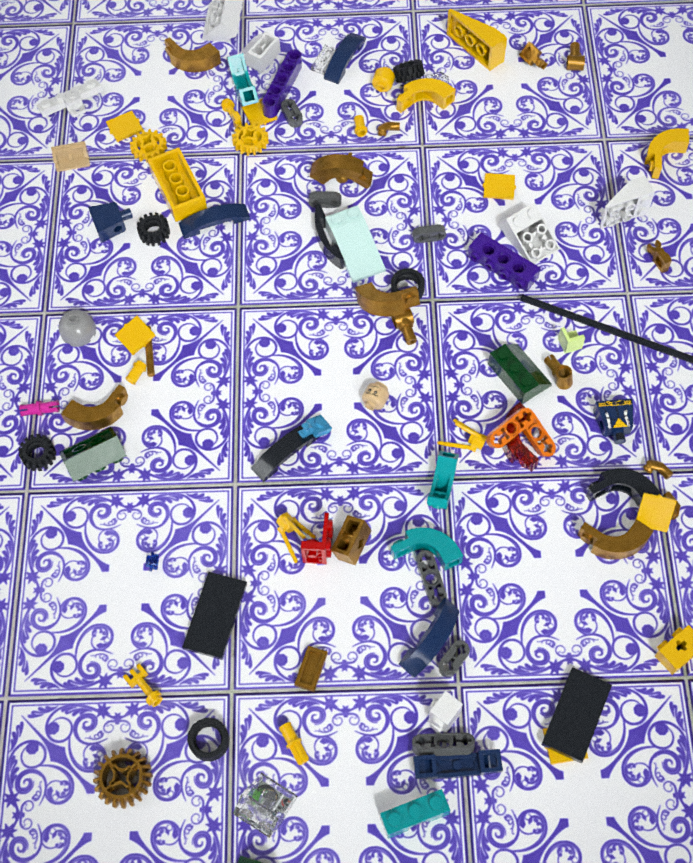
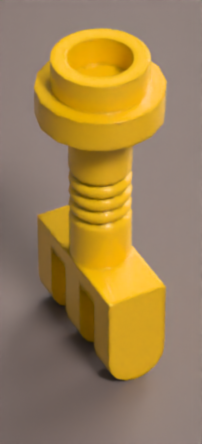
(228, 106)
(153, 697)

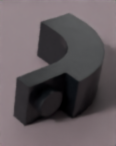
(623, 481)

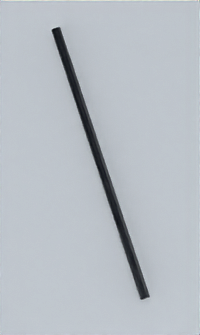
(606, 328)

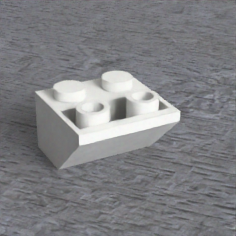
(261, 51)

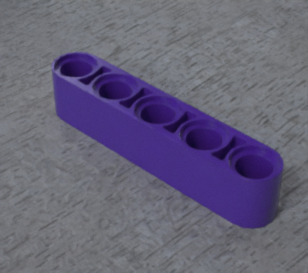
(282, 83)

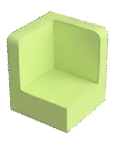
(570, 340)

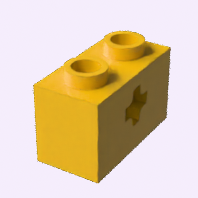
(670, 656)

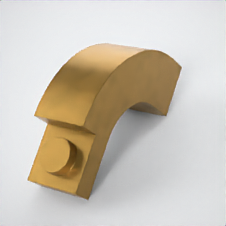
(192, 60)
(341, 166)
(384, 303)
(98, 416)
(616, 546)

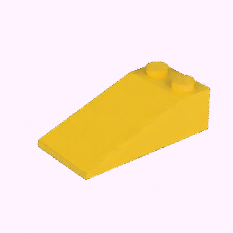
(477, 38)

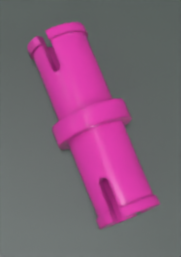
(39, 408)

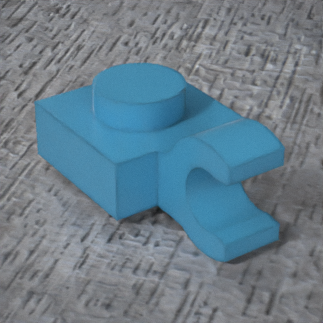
(317, 426)

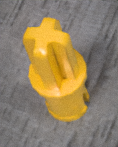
(294, 743)

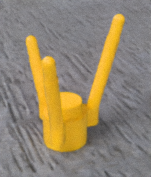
(476, 439)
(288, 524)

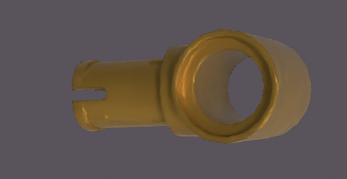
(575, 59)
(405, 324)
(561, 372)

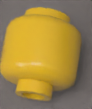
(383, 79)

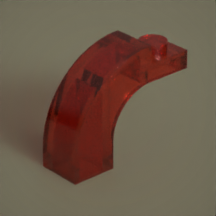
(515, 448)

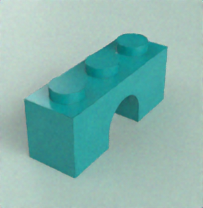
(423, 809)

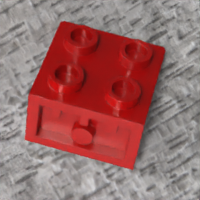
(315, 551)

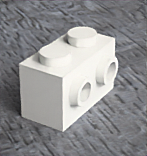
(444, 712)

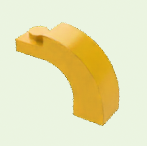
(426, 90)
(666, 142)

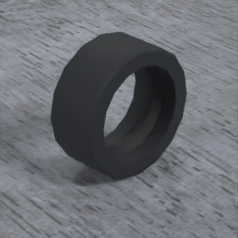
(408, 274)
(196, 728)

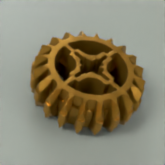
(116, 783)

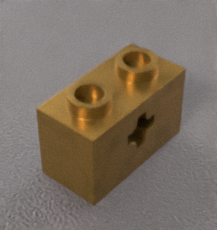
(351, 540)

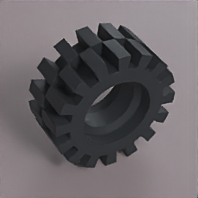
(408, 71)
(151, 221)
(30, 445)

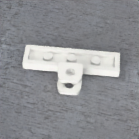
(70, 99)

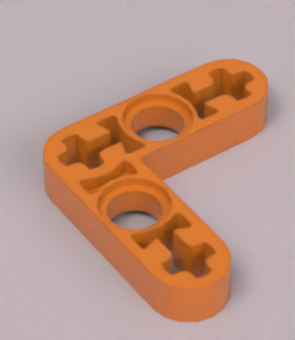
(525, 426)

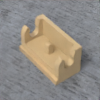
(70, 156)

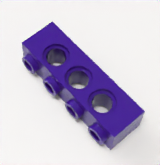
(500, 254)

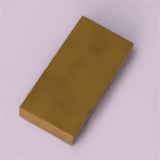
(311, 669)

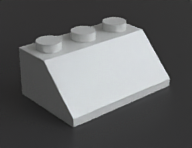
(222, 20)

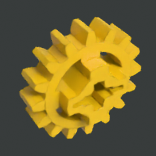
(248, 139)
(148, 145)

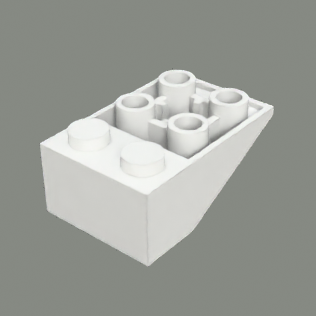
(629, 202)
(530, 234)

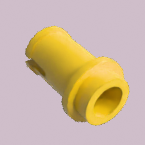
(360, 128)
(138, 368)

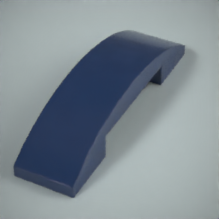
(342, 57)
(213, 216)
(433, 639)
(457, 766)

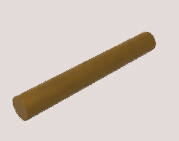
(149, 358)

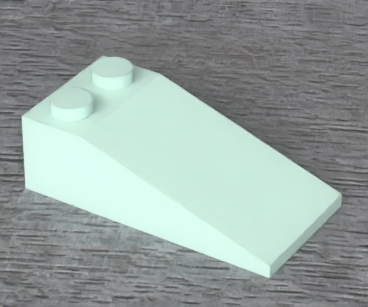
(355, 243)

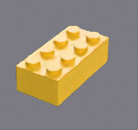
(177, 184)

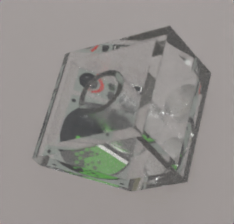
(264, 804)

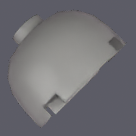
(77, 328)

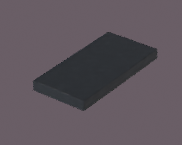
(215, 615)
(576, 715)

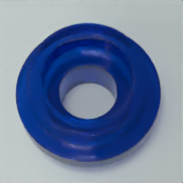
(152, 561)

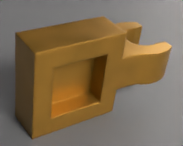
(531, 55)
(660, 257)

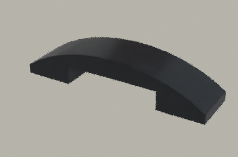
(331, 252)
(280, 452)

